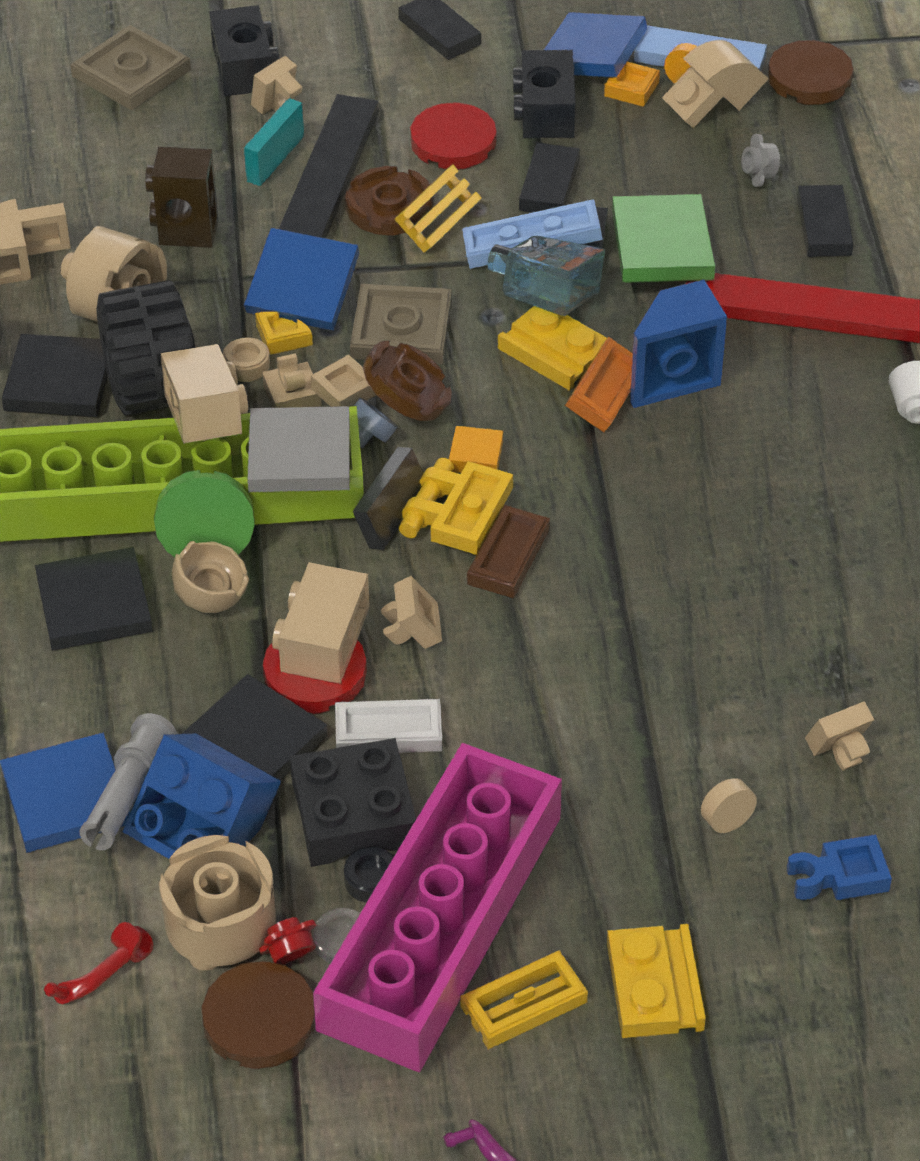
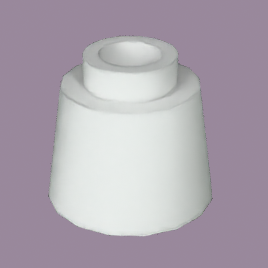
(906, 390)

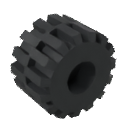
(133, 333)

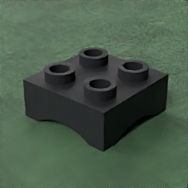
(352, 799)

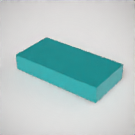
(274, 142)

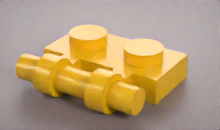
(469, 510)

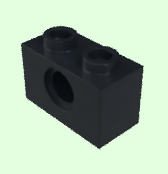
(241, 47)
(546, 94)

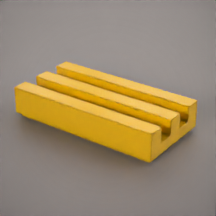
(458, 189)
(528, 1007)

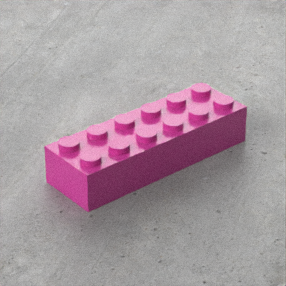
(438, 907)

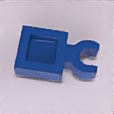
(848, 866)

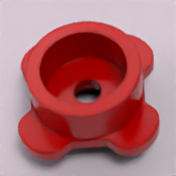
(289, 940)

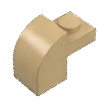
(714, 73)
(29, 233)

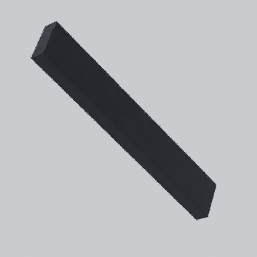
(330, 166)

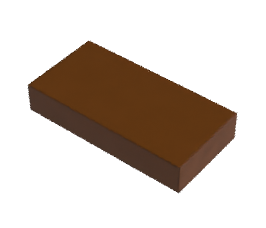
(508, 551)

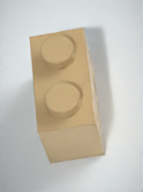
(203, 393)
(322, 622)

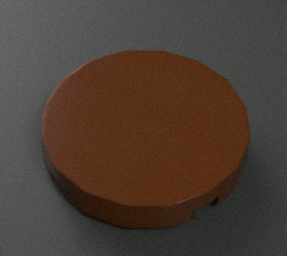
(810, 71)
(381, 196)
(407, 380)
(258, 1014)

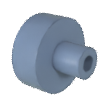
(373, 422)

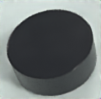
(364, 870)

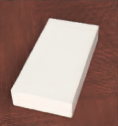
(412, 723)

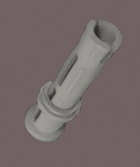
(131, 767)

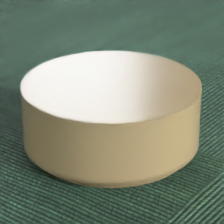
(249, 357)
(728, 805)

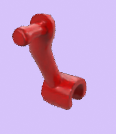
(132, 945)

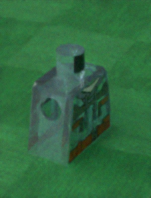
(549, 272)

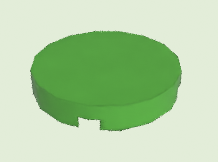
(204, 510)

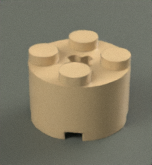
(107, 263)
(217, 901)

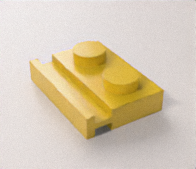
(552, 345)
(655, 981)

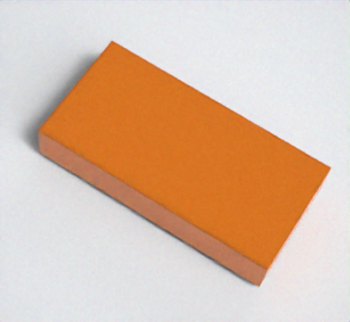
(603, 385)

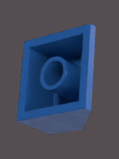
(678, 345)

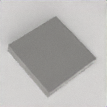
(299, 449)

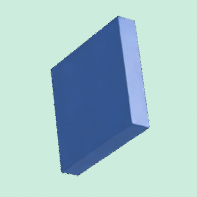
(599, 41)
(302, 278)
(57, 789)

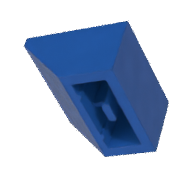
(198, 793)

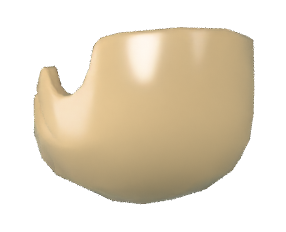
(209, 576)

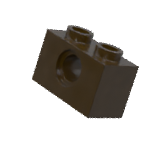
(183, 196)

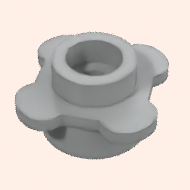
(760, 160)

